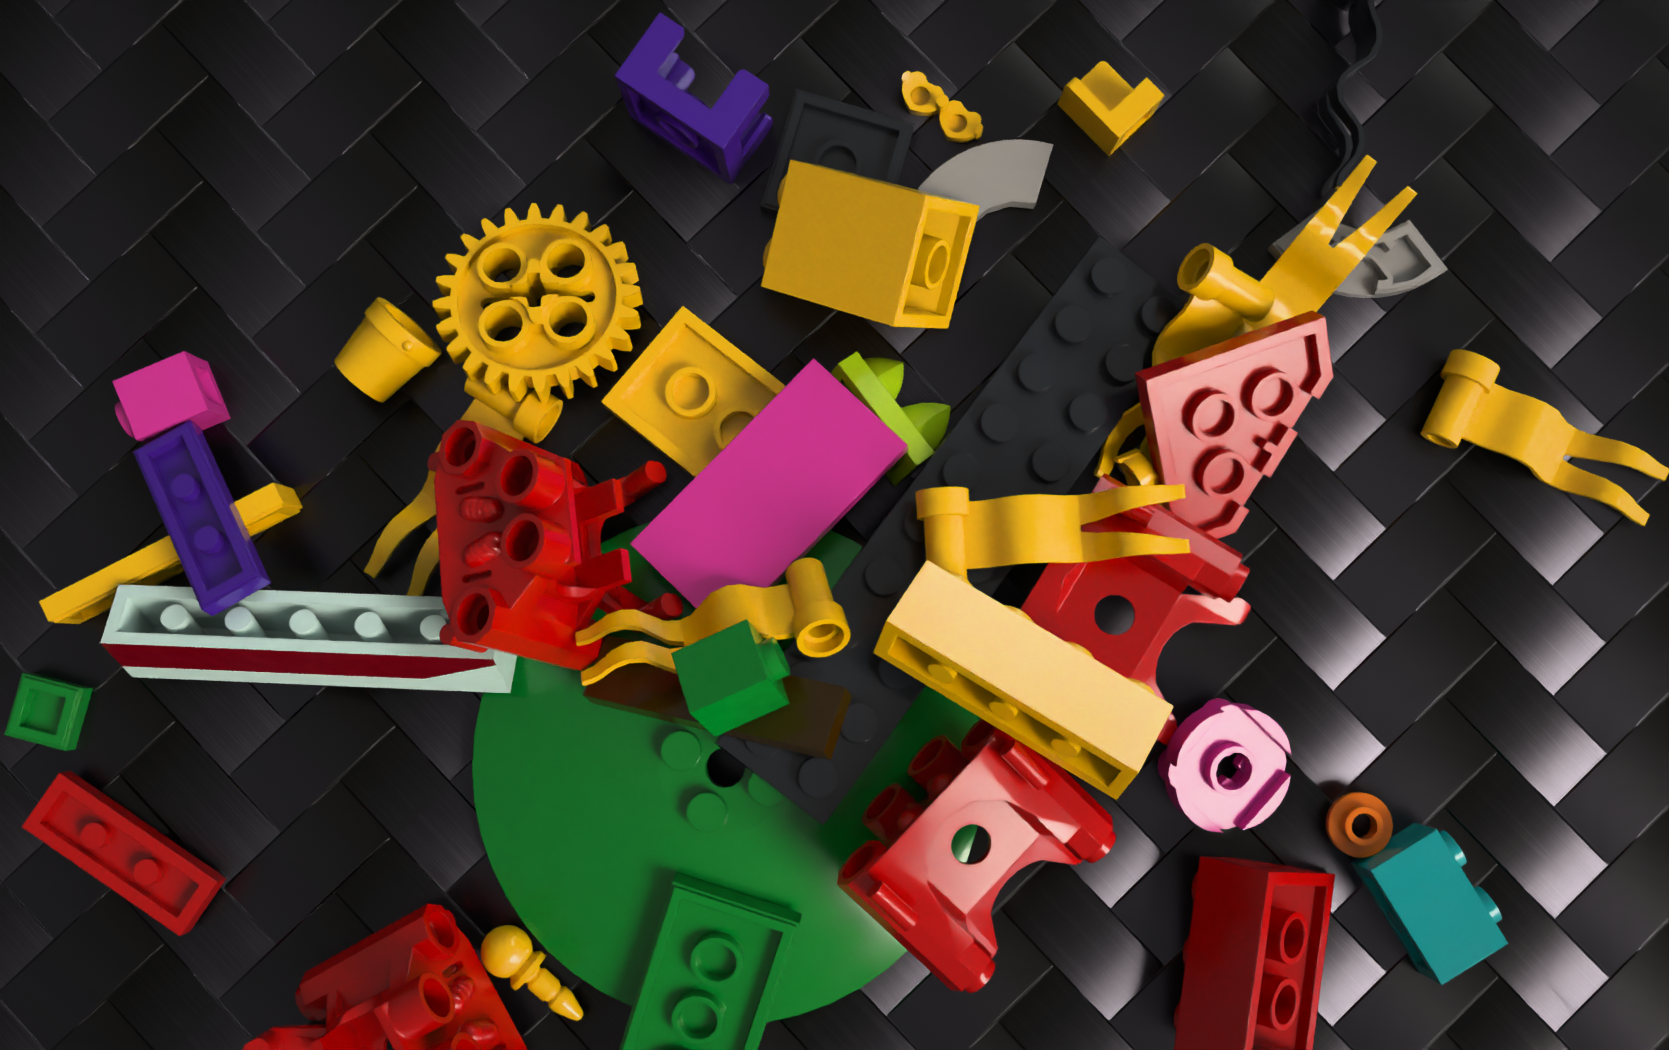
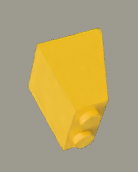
(868, 246)

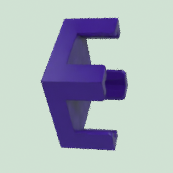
(657, 97)

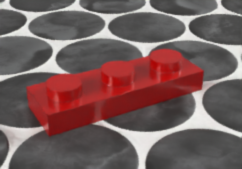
(124, 852)

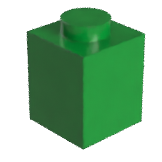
(732, 677)

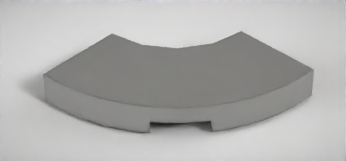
(993, 175)
(1391, 267)

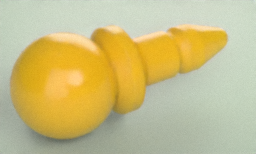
(510, 954)

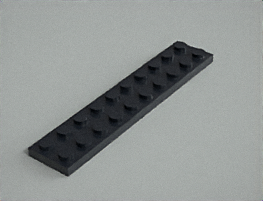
(1019, 436)

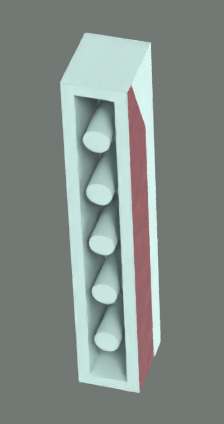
(297, 641)

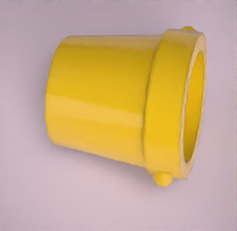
(385, 351)

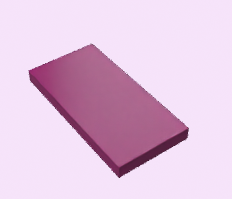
(772, 489)

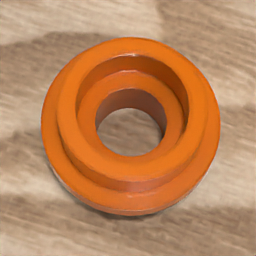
(1340, 820)

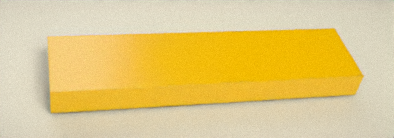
(160, 560)

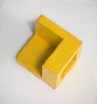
(1108, 105)

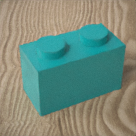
(1431, 902)

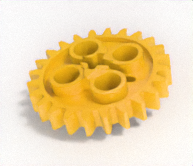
(538, 354)

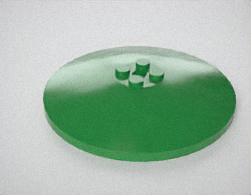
(605, 805)

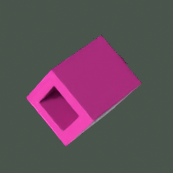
(168, 396)

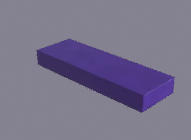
(201, 518)

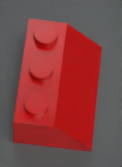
(1253, 956)

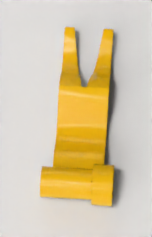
(1311, 267)
(1211, 315)
(497, 411)
(1529, 432)
(1036, 527)
(795, 609)

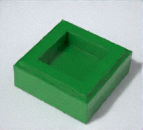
(48, 711)

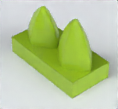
(919, 425)

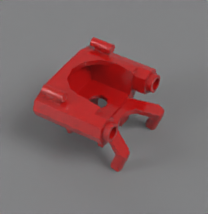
(526, 547)
(1152, 584)
(944, 904)
(402, 984)

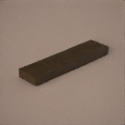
(803, 726)

